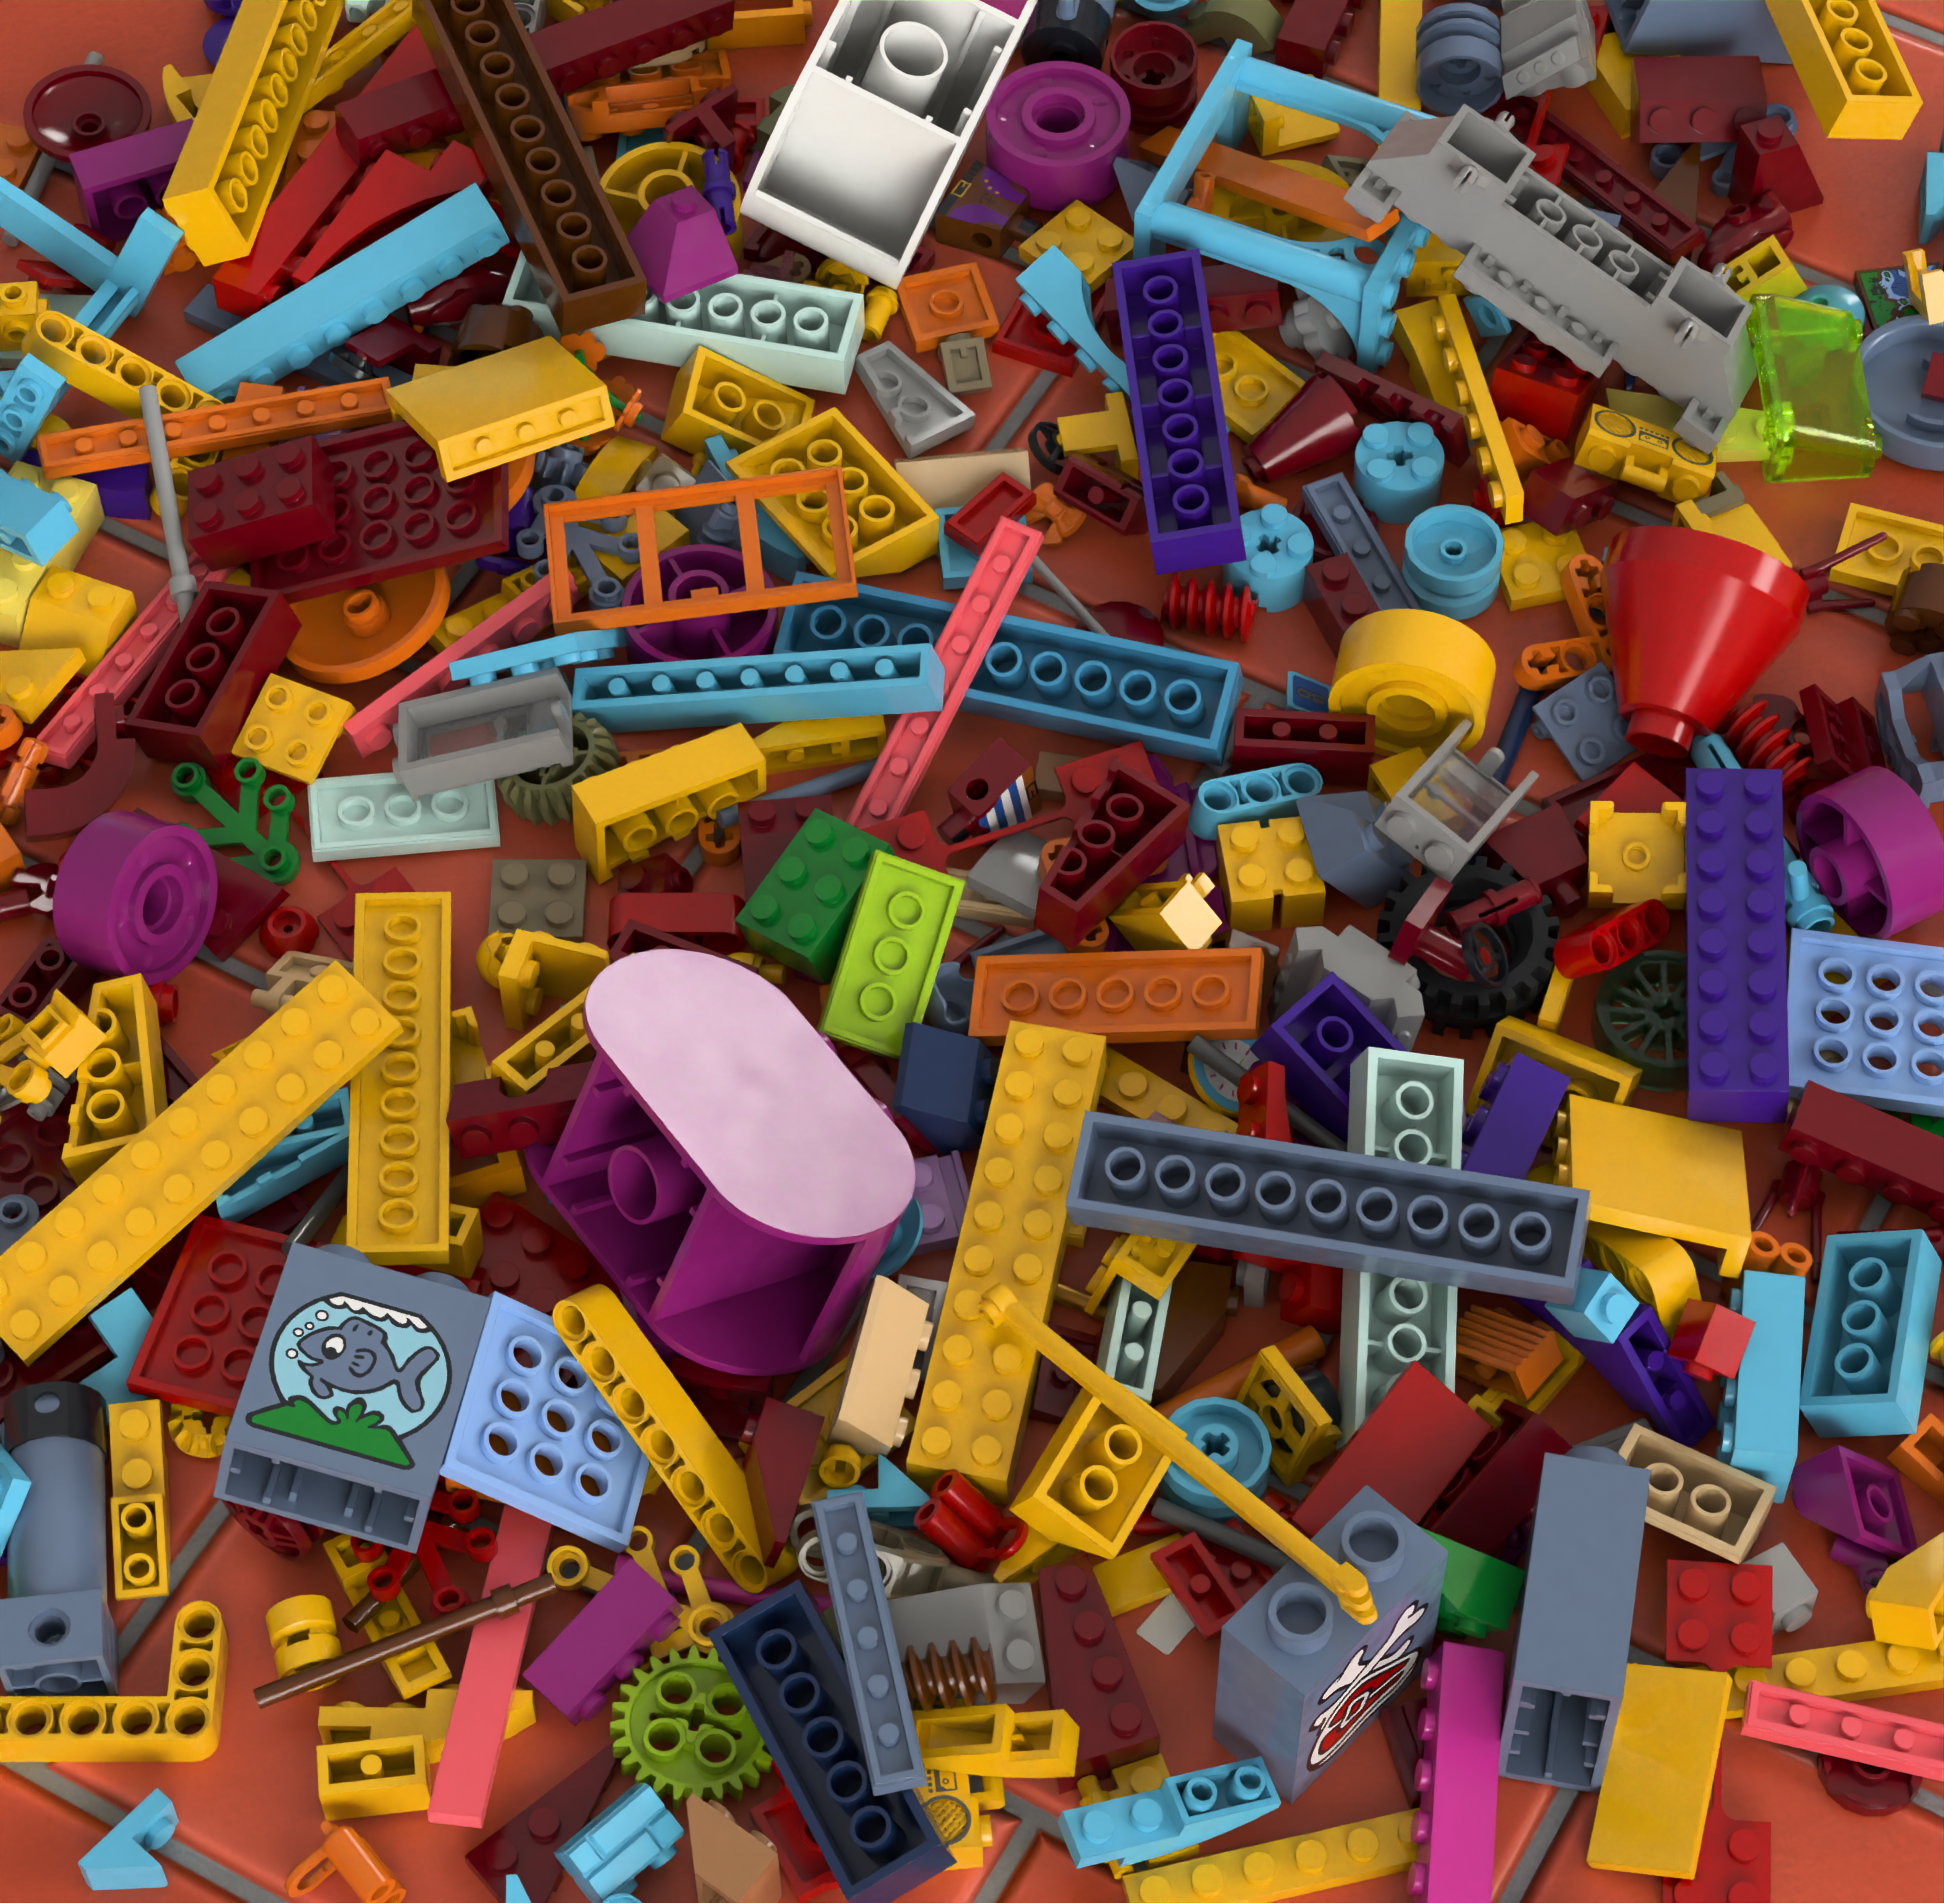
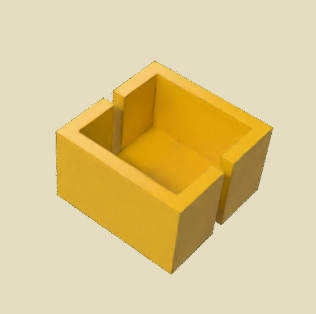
(1266, 863)

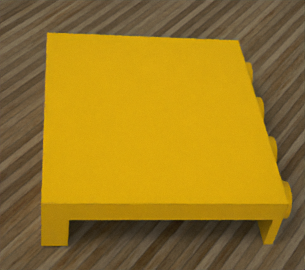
(503, 406)
(1657, 1174)

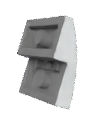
(1010, 873)

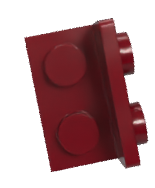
(707, 123)

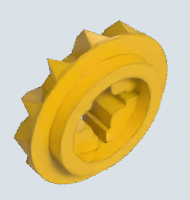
(192, 1436)

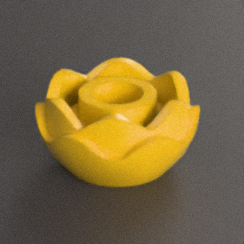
(834, 272)
(491, 956)

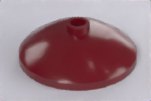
(85, 109)

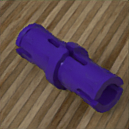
(719, 188)

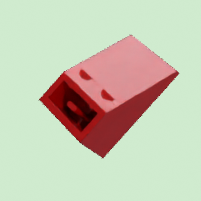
(1542, 388)

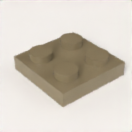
(539, 897)

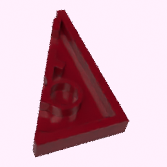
(530, 1839)

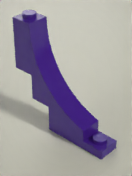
(1642, 1371)

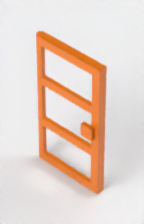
(704, 600)

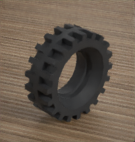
(1527, 934)

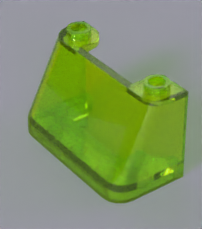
(1811, 390)

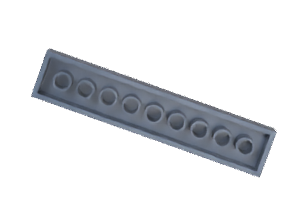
(1330, 1207)

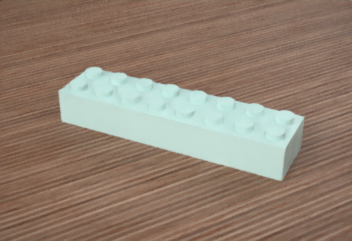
(769, 325)
(1410, 1112)

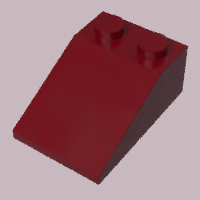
(768, 830)

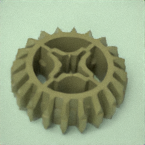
(547, 791)

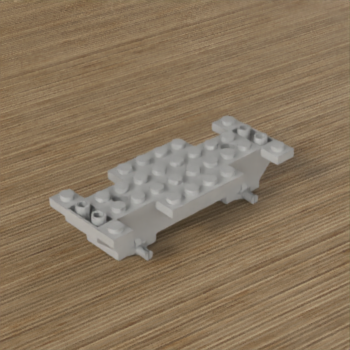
(1565, 266)

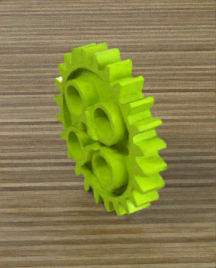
(684, 1767)

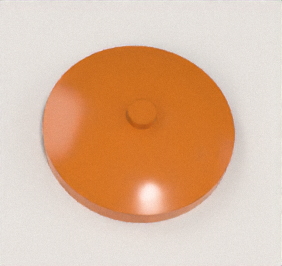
(368, 627)

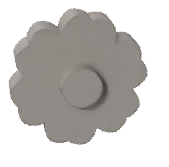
(1314, 328)

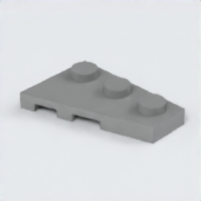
(911, 400)

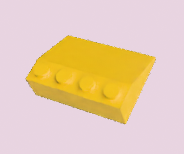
(885, 515)

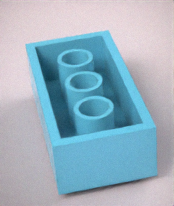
(1870, 1334)
(1763, 1399)

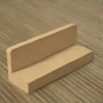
(959, 477)

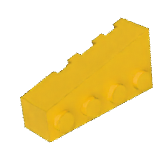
(120, 1080)

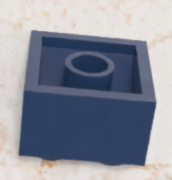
(945, 1086)

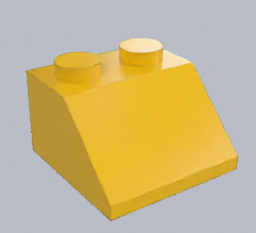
(77, 613)

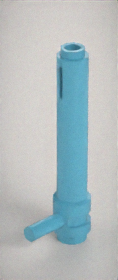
(1803, 902)

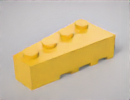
(663, 797)

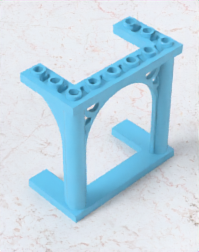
(120, 289)
(1353, 291)

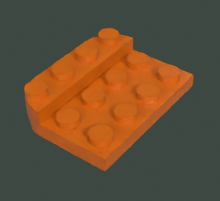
(645, 95)

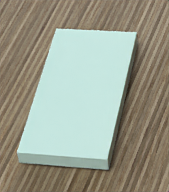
(379, 818)

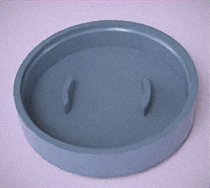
(1894, 372)

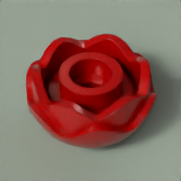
(288, 918)

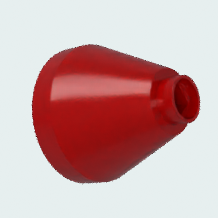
(1691, 629)

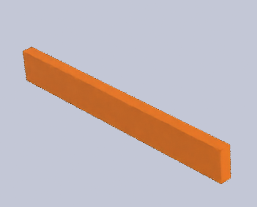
(1275, 186)
(216, 427)

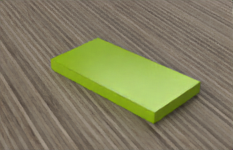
(890, 954)

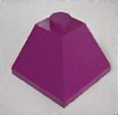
(681, 245)
(1855, 1500)

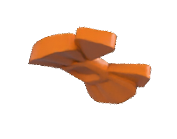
(1064, 518)

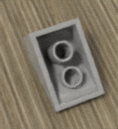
(992, 1614)

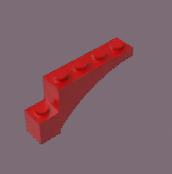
(388, 198)
(1307, 1290)

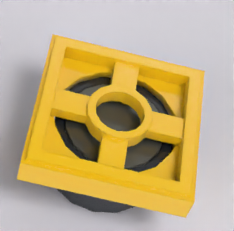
(1296, 1409)

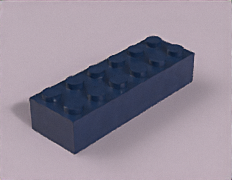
(804, 1709)

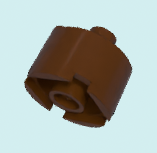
(492, 330)
(1917, 611)

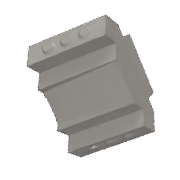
(1546, 46)
(1363, 966)

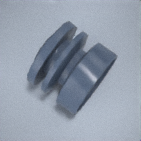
(1459, 58)

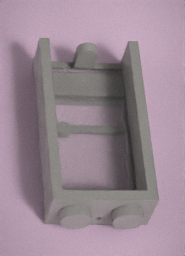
(483, 732)
(1451, 806)

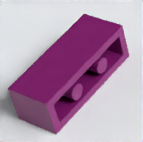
(604, 1643)

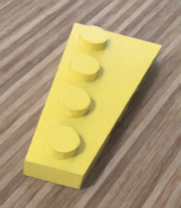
(1739, 442)

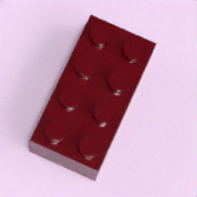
(213, 674)

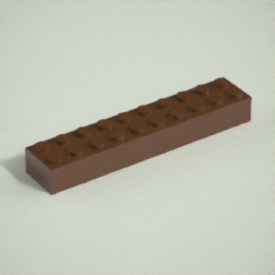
(534, 161)

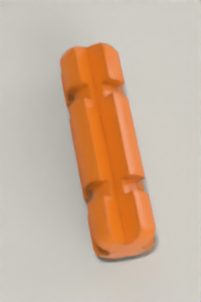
(21, 777)

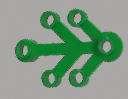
(243, 827)

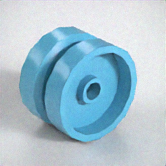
(1453, 560)
(1230, 1438)

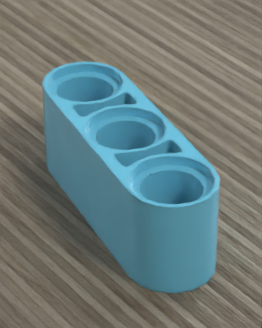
(1252, 797)

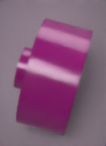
(1058, 132)
(700, 637)
(1873, 852)
(135, 896)

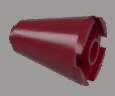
(1305, 432)

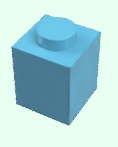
(1599, 1307)

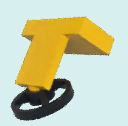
(1087, 435)

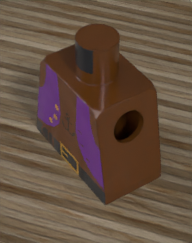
(985, 213)

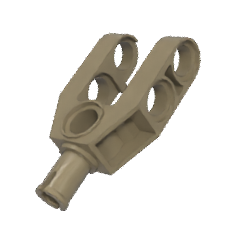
(905, 1560)

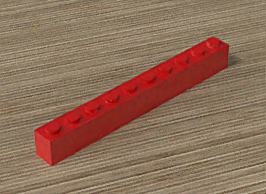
(306, 204)

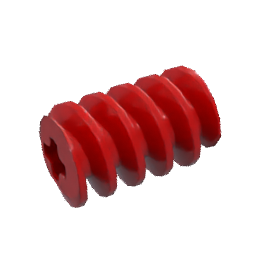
(1209, 607)
(1763, 747)

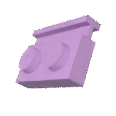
(943, 1197)

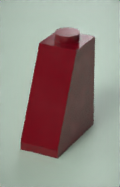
(1772, 160)

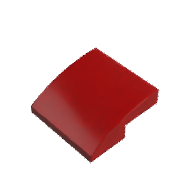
(1209, 1579)

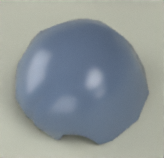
(950, 1000)

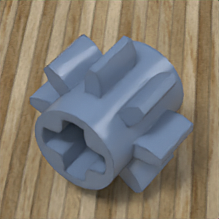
(561, 465)

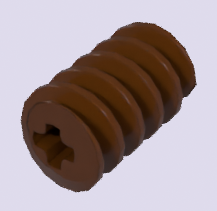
(950, 1675)

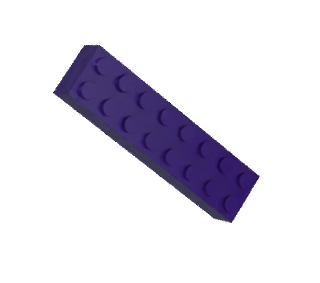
(1178, 412)
(1735, 946)

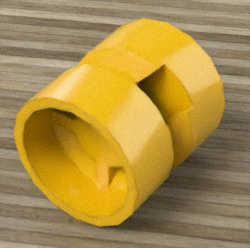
(302, 1634)

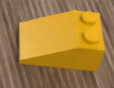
(729, 400)

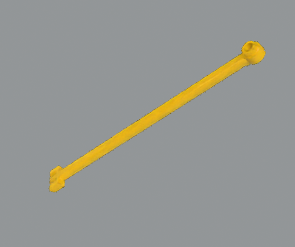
(1344, 1580)

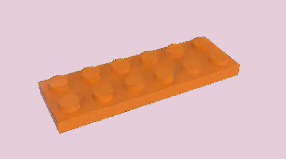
(1122, 994)

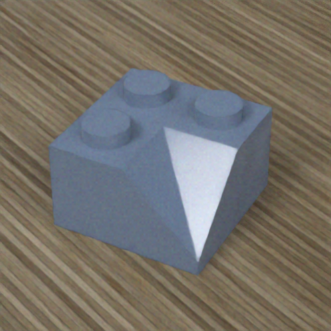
(1350, 848)

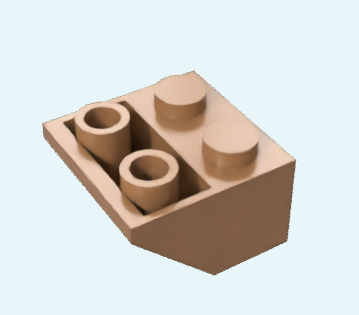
(728, 1859)

